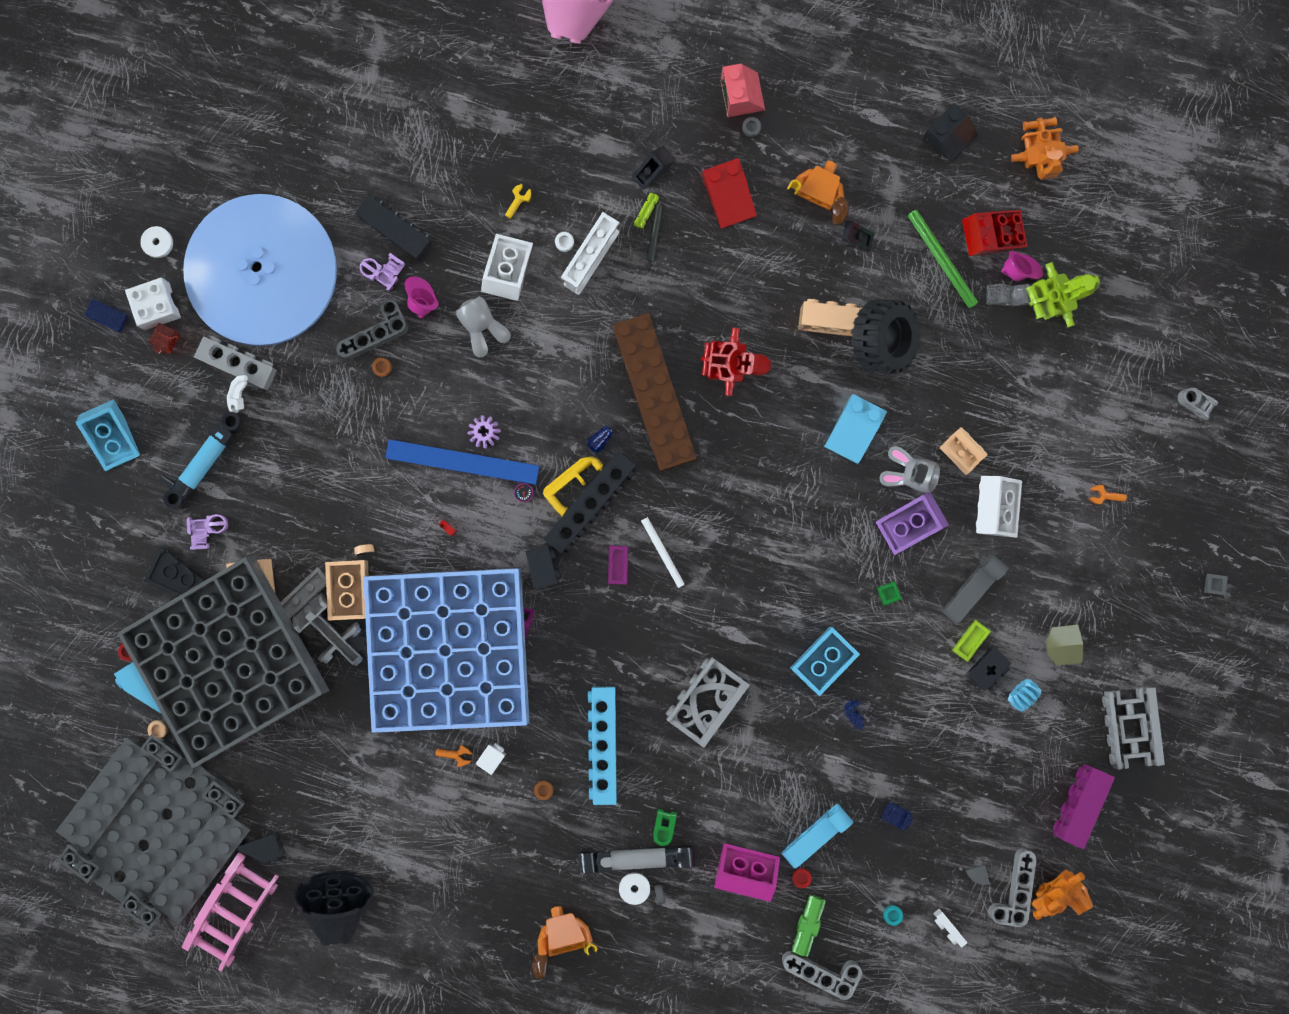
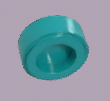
(893, 915)

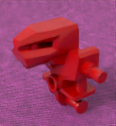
(730, 361)

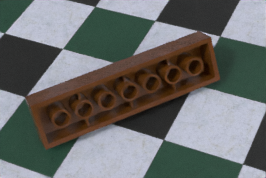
(654, 392)

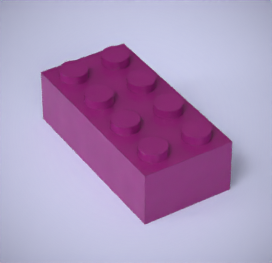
(1083, 806)

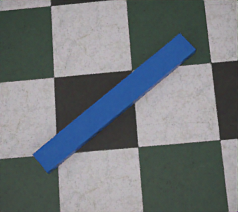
(462, 462)

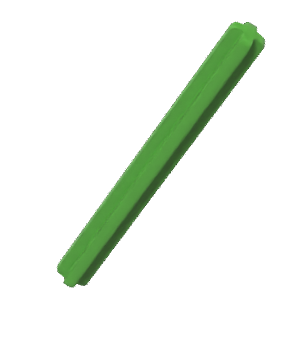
(942, 259)

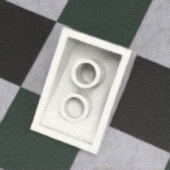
(506, 267)

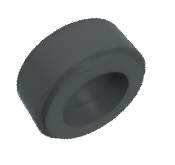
(751, 127)
(659, 894)

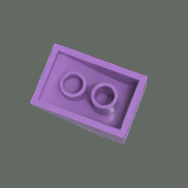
(912, 523)

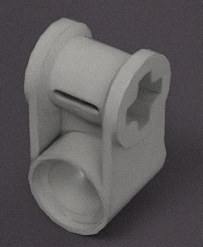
(1201, 403)

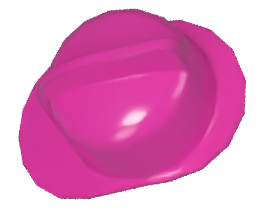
(1021, 267)
(420, 296)

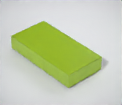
(971, 640)

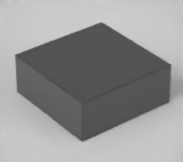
(1215, 584)

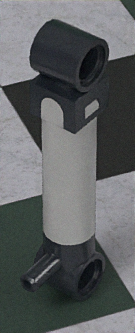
(609, 860)

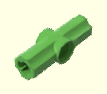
(808, 925)

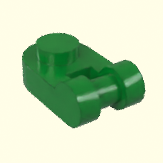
(663, 834)

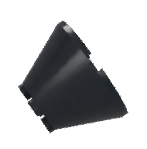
(334, 904)

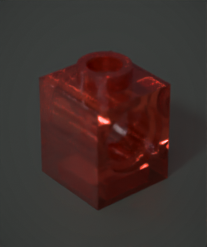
(163, 339)

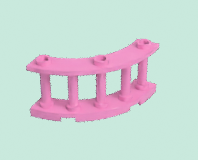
(212, 905)

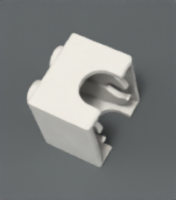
(152, 303)

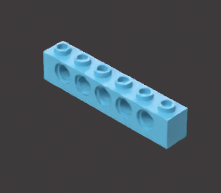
(608, 795)

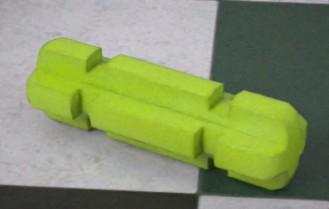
(646, 210)

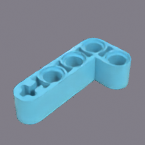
(817, 835)

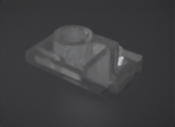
(1007, 295)

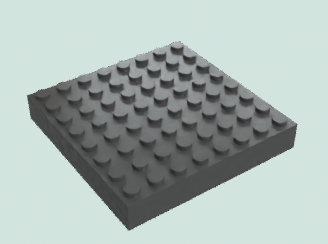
(223, 661)

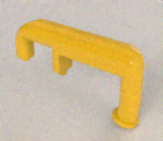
(565, 478)

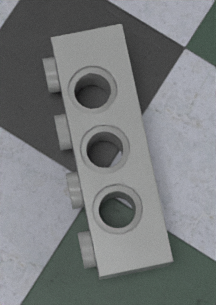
(208, 349)

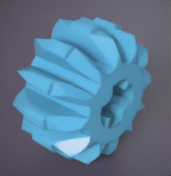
(1024, 695)

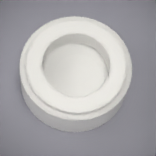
(564, 241)

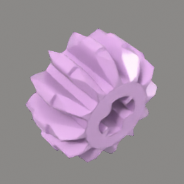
(479, 437)

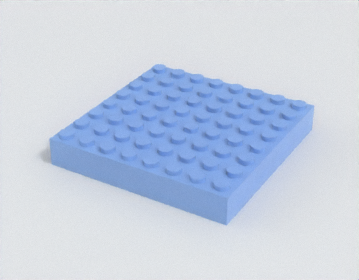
(446, 650)

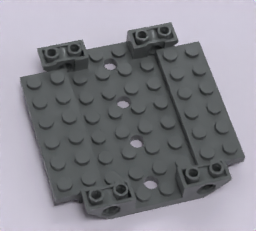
(128, 807)

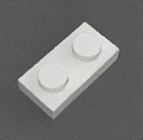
(943, 922)

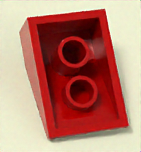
(729, 193)

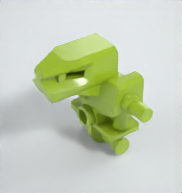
(1059, 294)

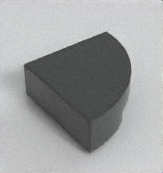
(978, 875)

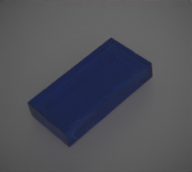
(106, 315)

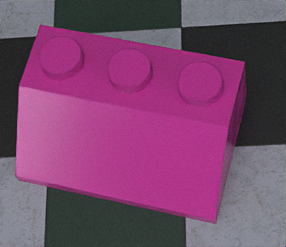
(747, 872)

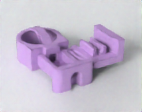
(386, 273)
(201, 527)

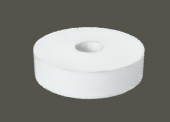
(164, 246)
(643, 888)

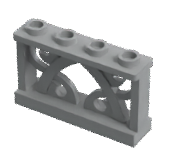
(707, 728)

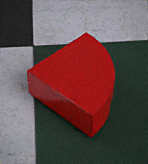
(447, 528)

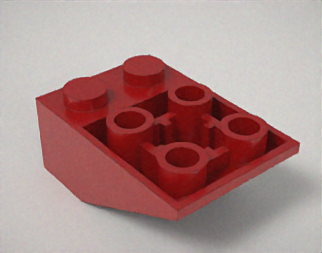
(994, 232)

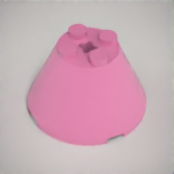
(573, 17)

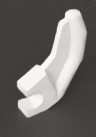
(234, 398)

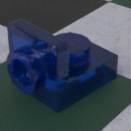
(854, 717)
(897, 816)

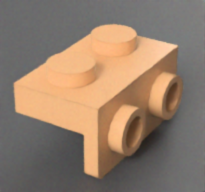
(963, 450)

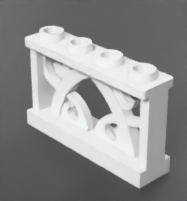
(590, 253)

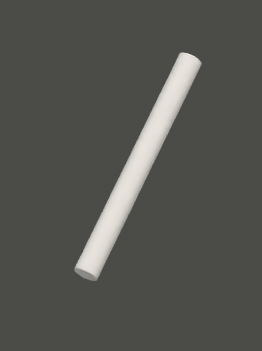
(663, 553)

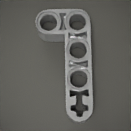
(1017, 887)
(820, 971)

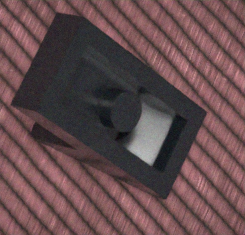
(857, 236)

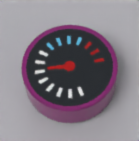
(523, 492)

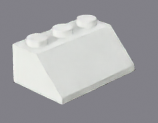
(998, 506)

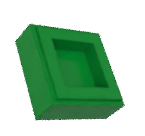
(889, 593)

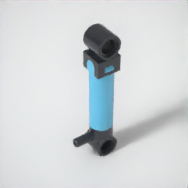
(219, 438)

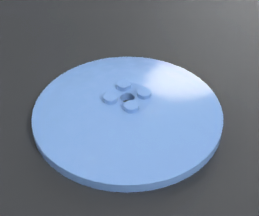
(286, 292)

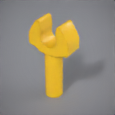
(518, 200)

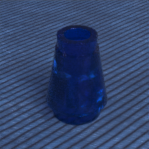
(599, 439)

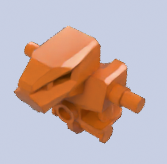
(1044, 148)
(1059, 893)

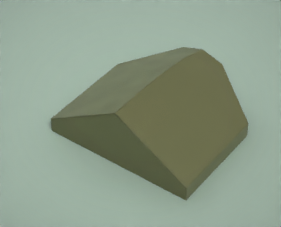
(1065, 645)

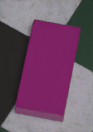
(618, 565)

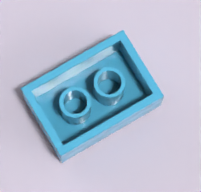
(824, 661)

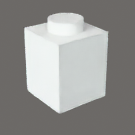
(491, 758)

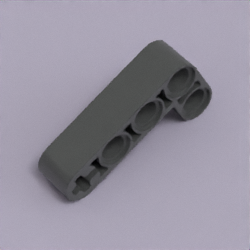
(371, 333)
(974, 588)

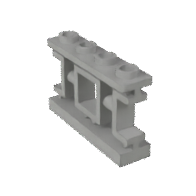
(1148, 724)

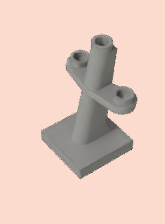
(311, 615)

